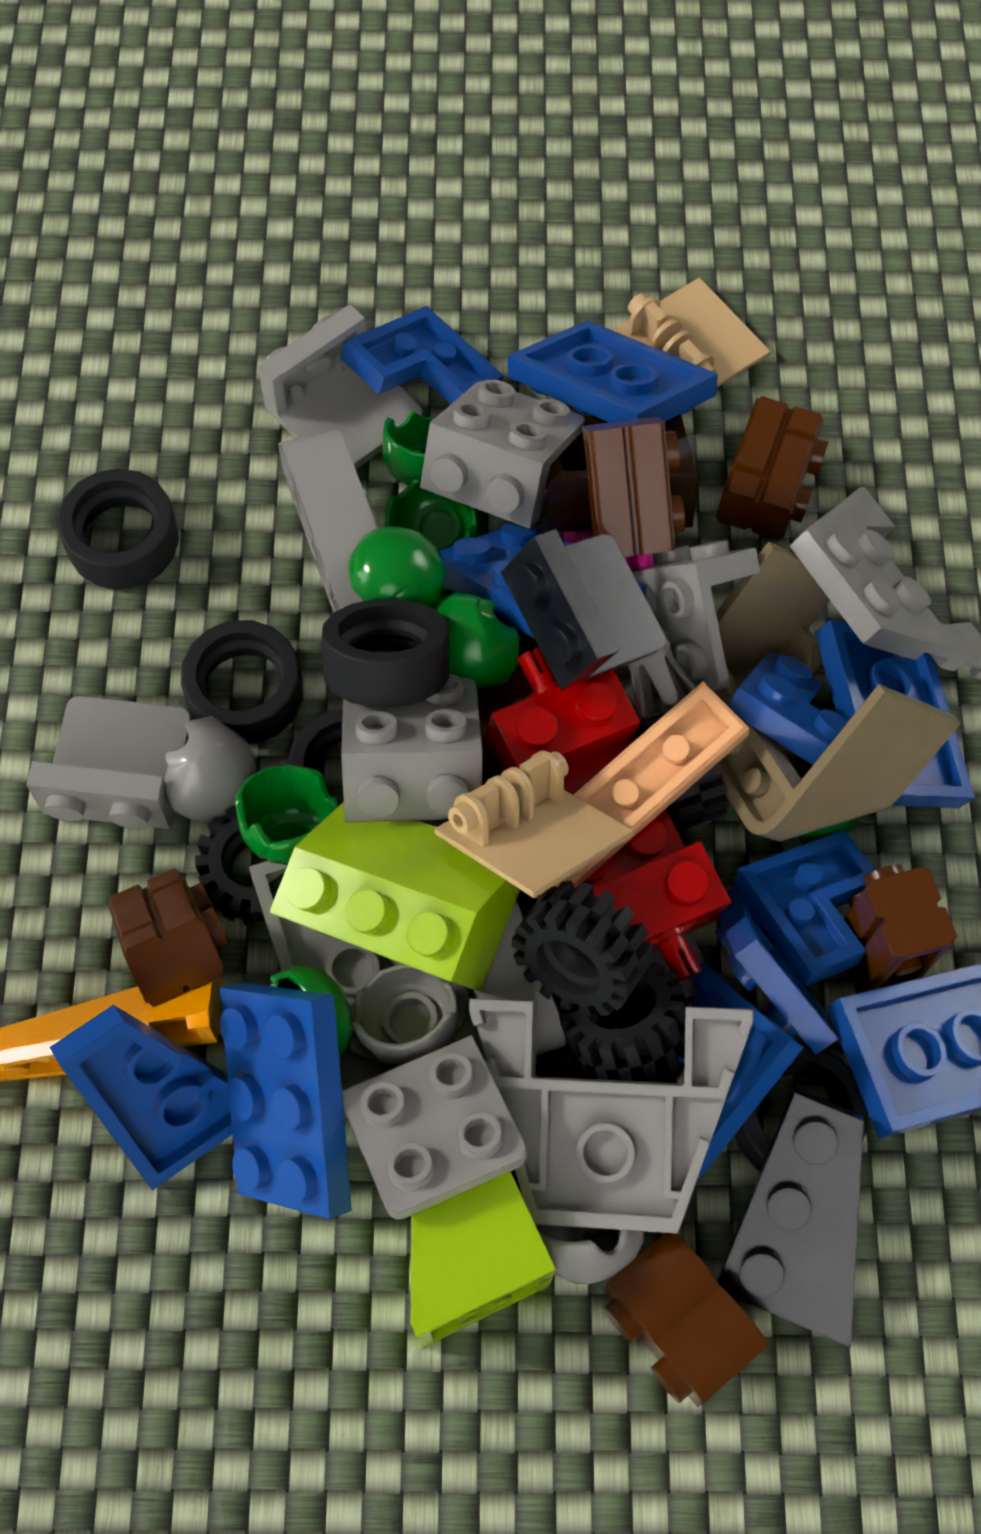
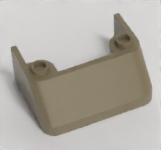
(869, 758)

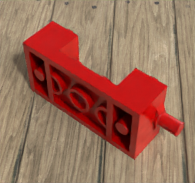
(654, 873)

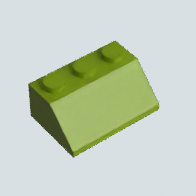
(398, 896)

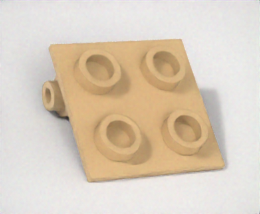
(695, 328)
(531, 826)

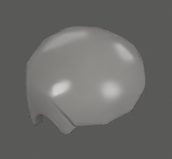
(207, 770)
(405, 1014)
(589, 1253)

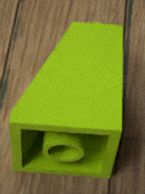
(473, 1259)

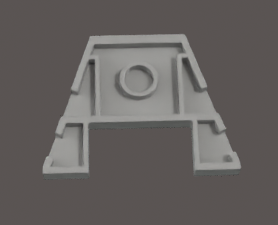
(883, 608)
(611, 1147)

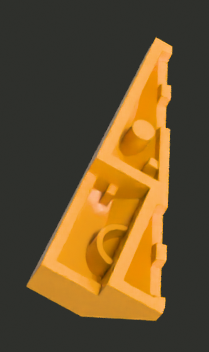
(184, 1019)

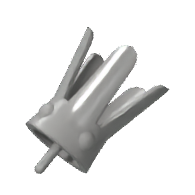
(662, 672)

